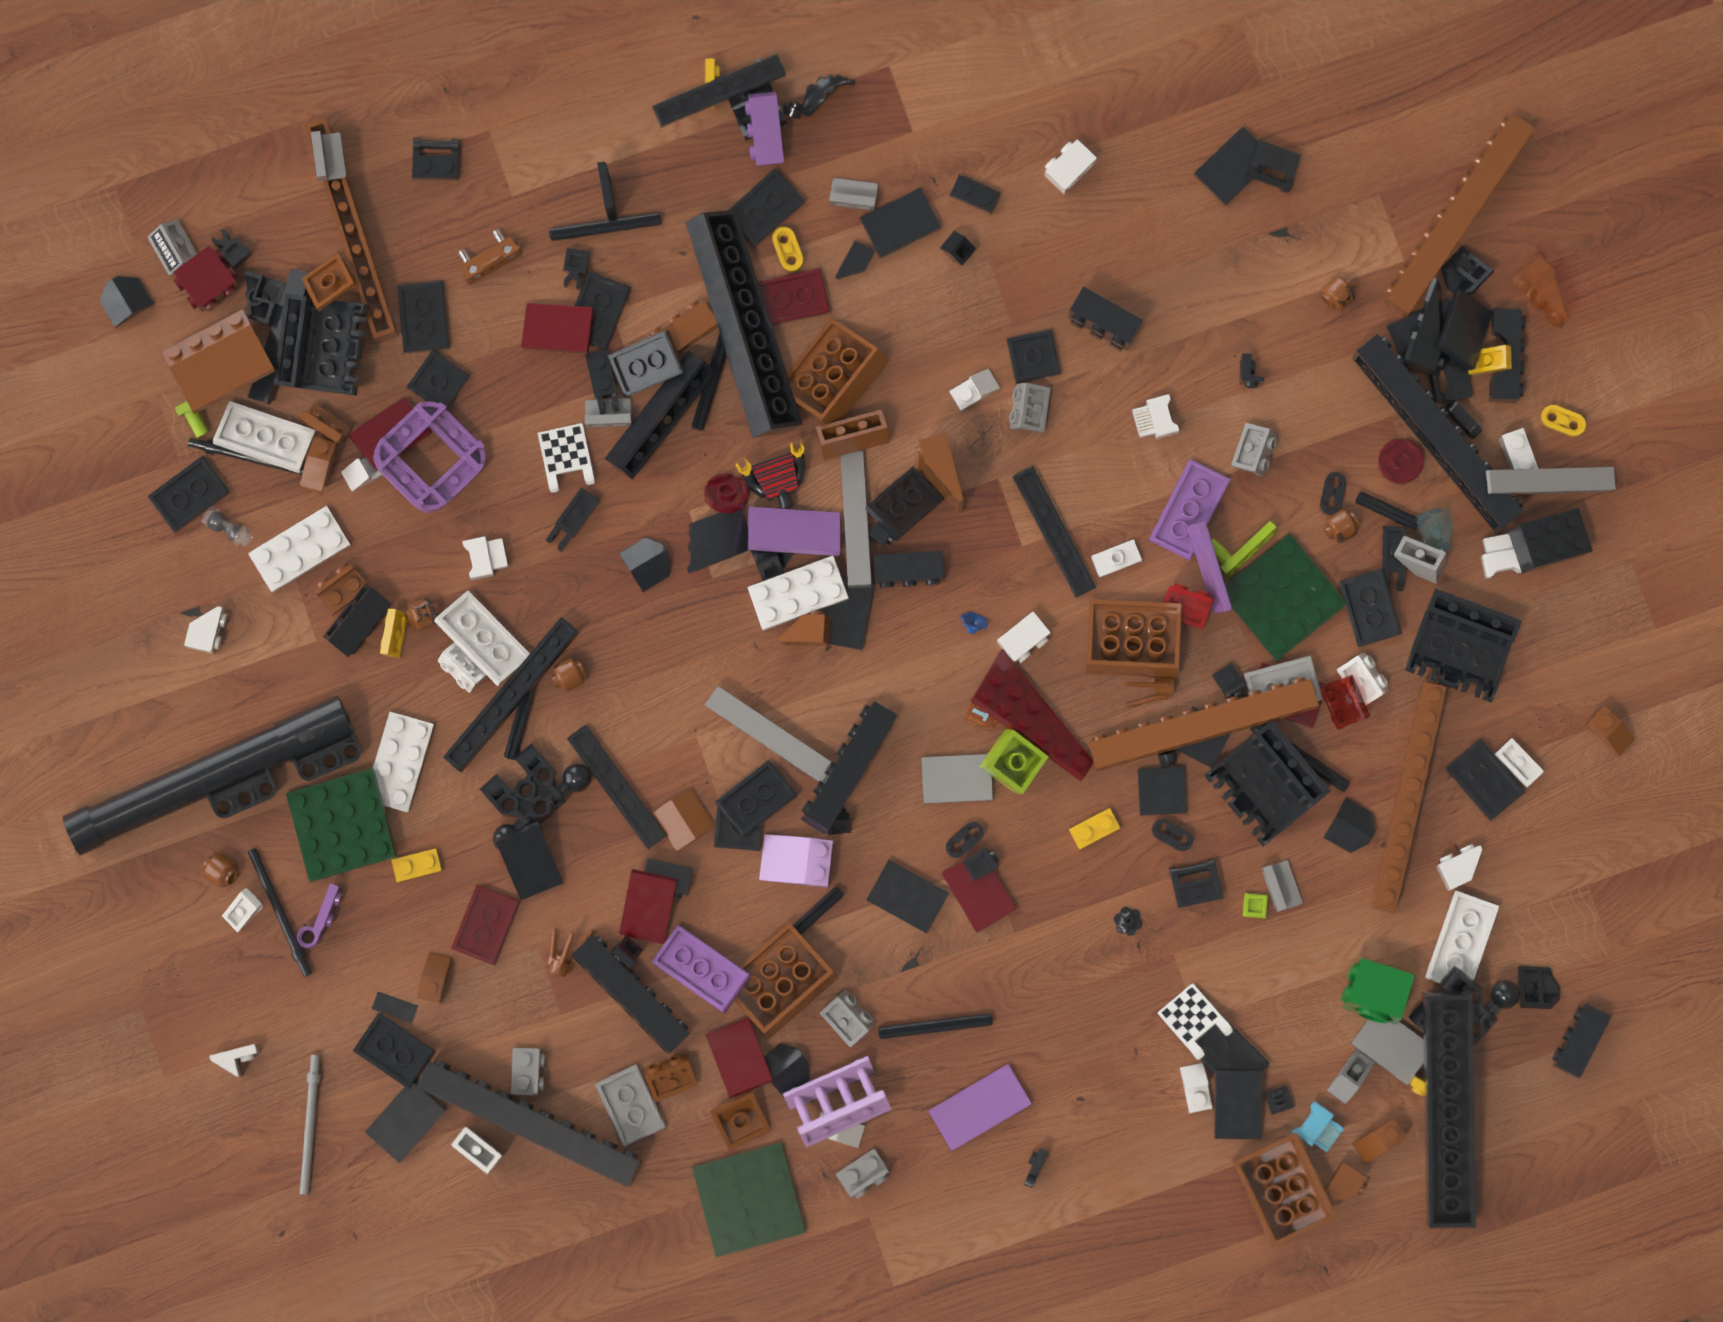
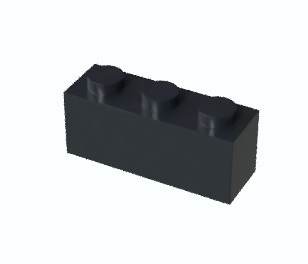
(908, 569)
(357, 620)
(1580, 1040)

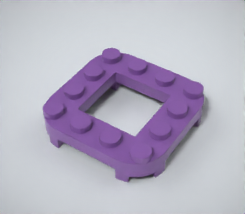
(452, 434)

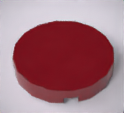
(1400, 461)
(726, 493)

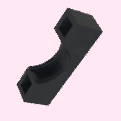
(1507, 326)

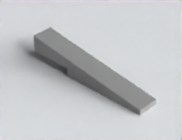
(1551, 481)
(855, 520)
(768, 734)

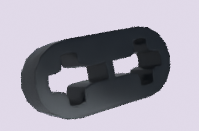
(1463, 419)
(1326, 493)
(1175, 830)
(961, 836)

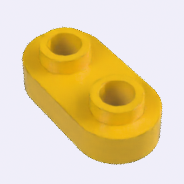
(787, 250)
(1562, 421)

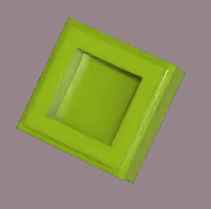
(1255, 905)

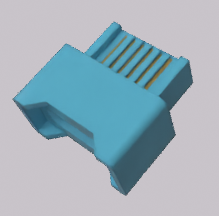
(1319, 1128)

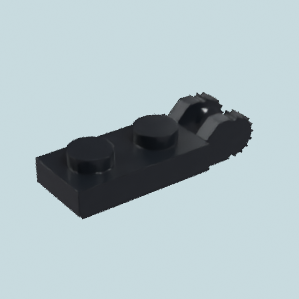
(602, 379)
(574, 517)
(1390, 541)

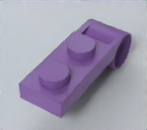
(325, 916)

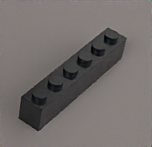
(659, 416)
(848, 767)
(630, 994)

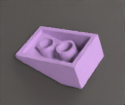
(796, 860)

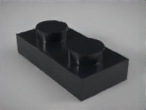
(975, 194)

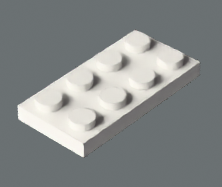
(264, 437)
(299, 549)
(798, 593)
(482, 638)
(401, 759)
(1462, 936)

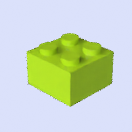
(1013, 761)

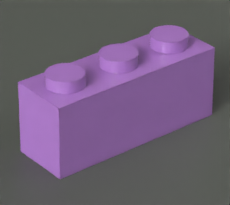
(764, 128)

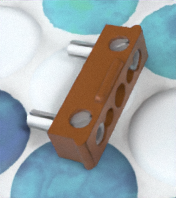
(489, 259)

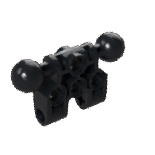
(575, 779)
(1503, 996)

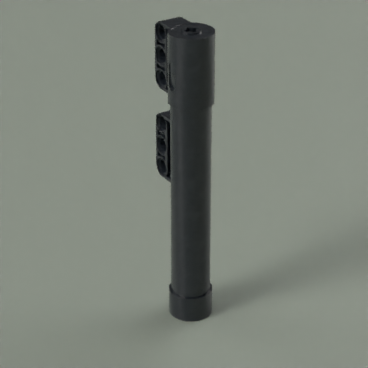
(223, 775)

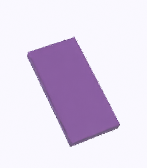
(1191, 502)
(794, 531)
(1209, 566)
(701, 969)
(979, 1107)

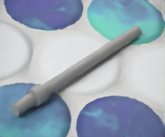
(313, 1079)

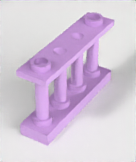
(843, 1118)

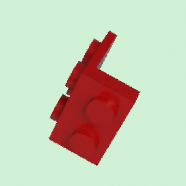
(1194, 605)

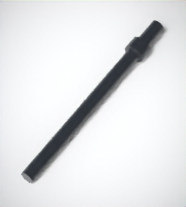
(211, 448)
(298, 953)

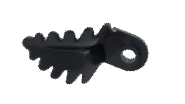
(815, 96)

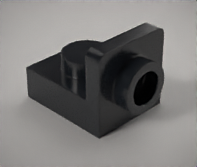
(1247, 368)
(767, 564)
(1229, 681)
(981, 863)
(627, 951)

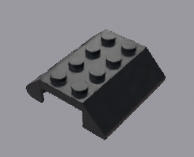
(320, 346)
(1462, 644)
(1268, 782)

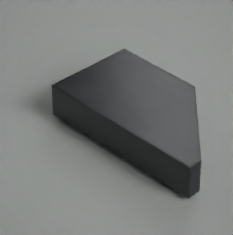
(855, 261)

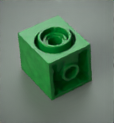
(1377, 991)

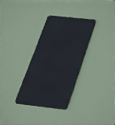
(394, 1007)

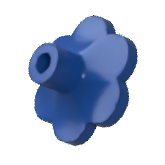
(974, 622)

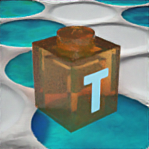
(980, 718)

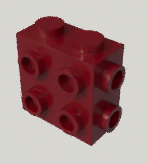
(206, 279)

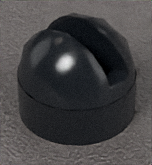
(1168, 757)

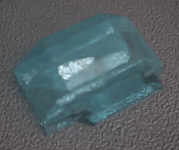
(1436, 528)

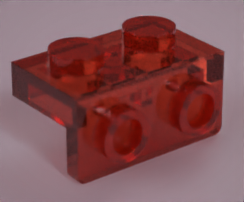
(1344, 701)

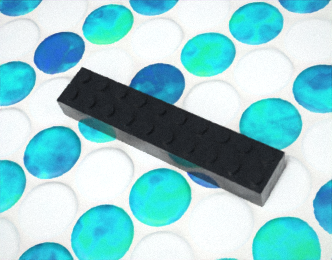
(743, 323)
(1435, 431)
(1449, 1109)
(529, 1124)

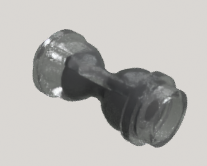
(217, 522)

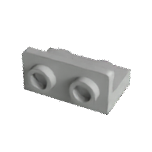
(1029, 407)
(1255, 449)
(848, 1018)
(526, 1071)
(863, 1173)

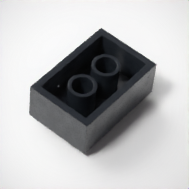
(1104, 319)
(1550, 540)

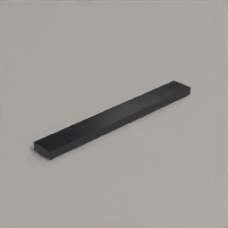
(511, 694)

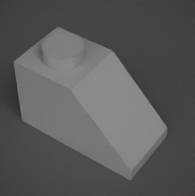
(1421, 559)
(1351, 1076)

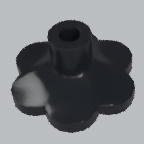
(1122, 925)

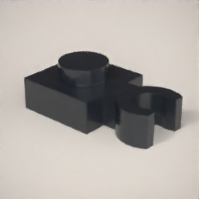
(233, 251)
(575, 263)
(1036, 1160)

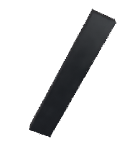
(718, 90)
(263, 389)
(1054, 532)
(616, 787)

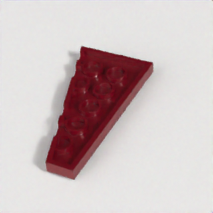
(1019, 707)

